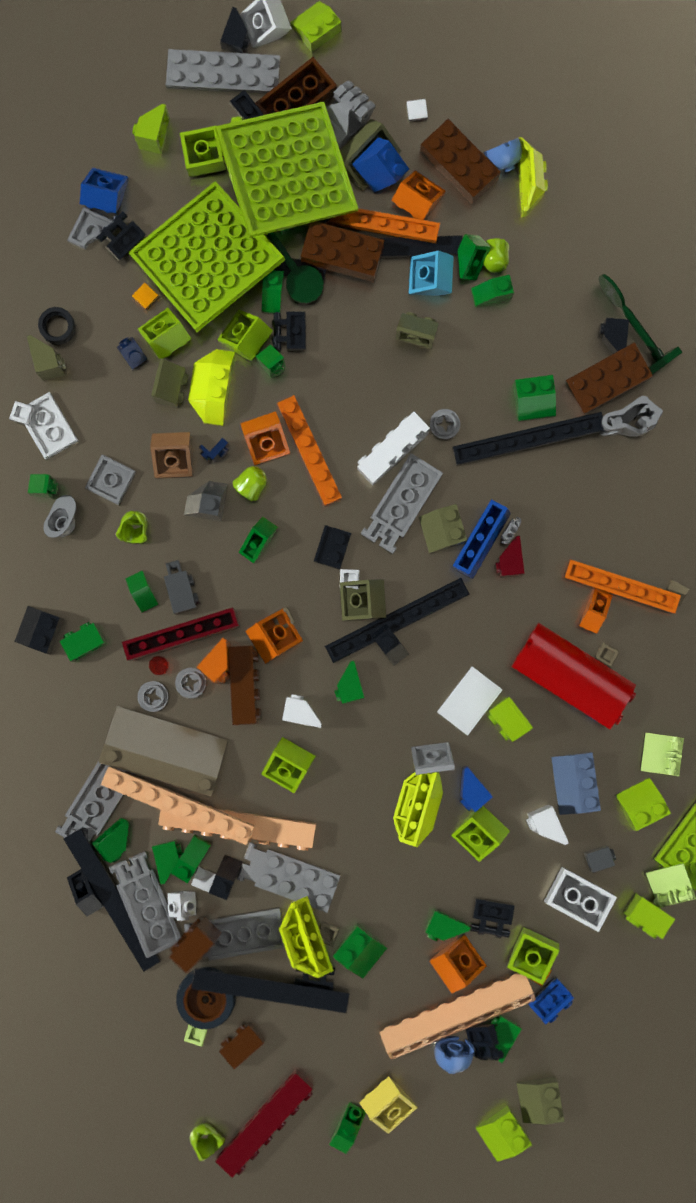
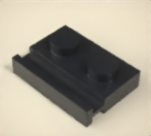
(332, 547)

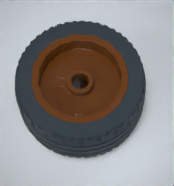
(203, 1013)

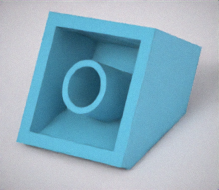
(431, 274)

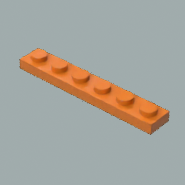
(389, 225)
(309, 450)
(622, 586)

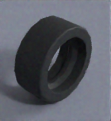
(46, 315)

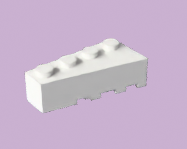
(393, 448)

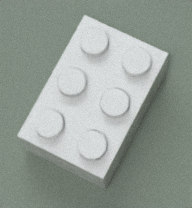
(580, 899)

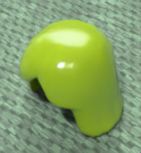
(498, 256)
(250, 483)
(128, 533)
(205, 1147)

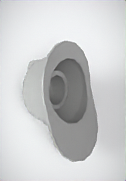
(61, 517)

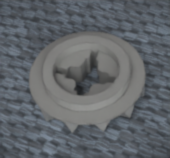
(450, 417)
(510, 530)
(182, 678)
(148, 688)

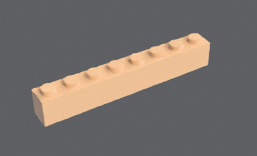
(178, 805)
(266, 829)
(457, 1015)

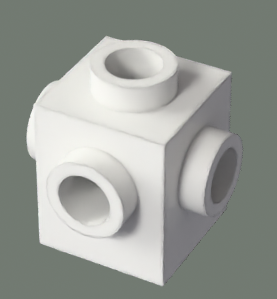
(182, 905)

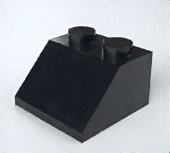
(39, 630)

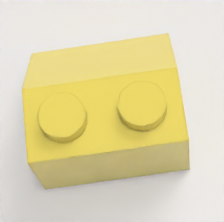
(388, 1105)

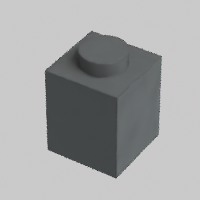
(600, 858)

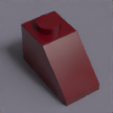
(511, 560)

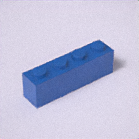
(482, 539)

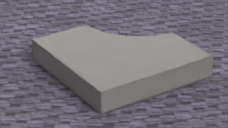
(87, 228)

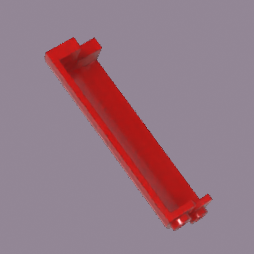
(575, 676)

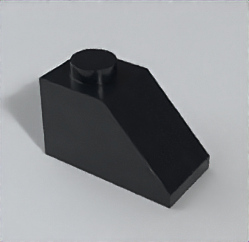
(235, 34)
(614, 333)
(390, 644)
(225, 877)
(83, 893)

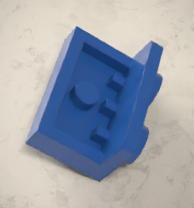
(551, 1001)

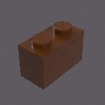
(241, 1045)

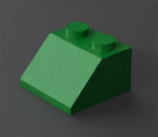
(535, 397)
(359, 951)

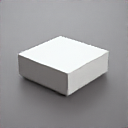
(417, 110)
(21, 413)
(349, 575)
(203, 879)

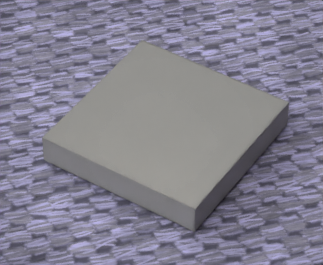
(110, 479)
(432, 758)

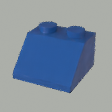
(380, 165)
(103, 190)
(472, 791)

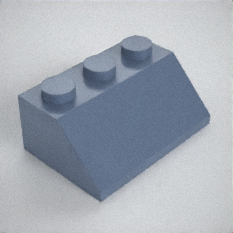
(576, 783)

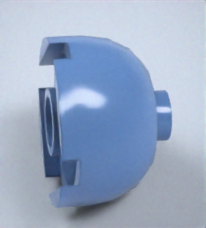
(505, 155)
(454, 1055)

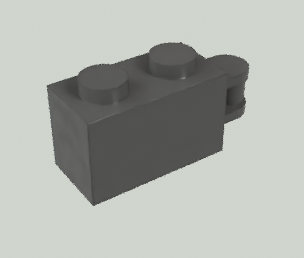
(180, 589)

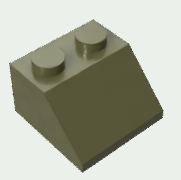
(416, 330)
(46, 360)
(169, 384)
(443, 528)
(365, 602)
(540, 1101)

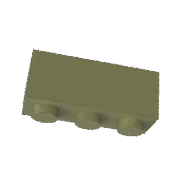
(358, 145)

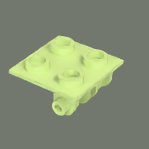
(662, 754)
(670, 886)

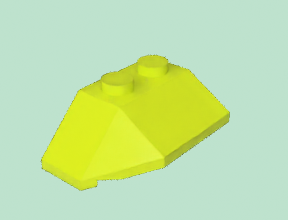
(531, 177)
(211, 386)
(418, 807)
(304, 940)

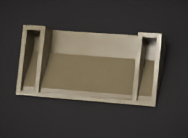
(163, 751)

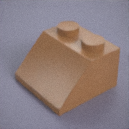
(171, 454)

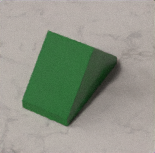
(141, 591)

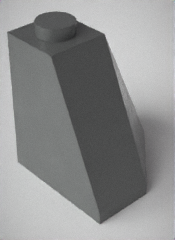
(207, 501)

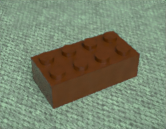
(303, 87)
(459, 161)
(342, 251)
(609, 378)
(243, 685)
(194, 944)

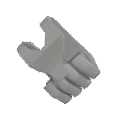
(349, 111)
(621, 418)

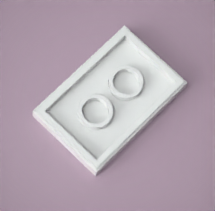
(50, 427)
(469, 700)

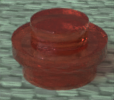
(158, 665)

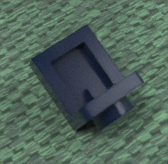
(131, 352)
(218, 450)

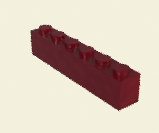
(180, 634)
(264, 1124)

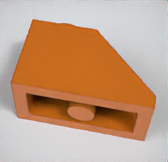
(596, 610)

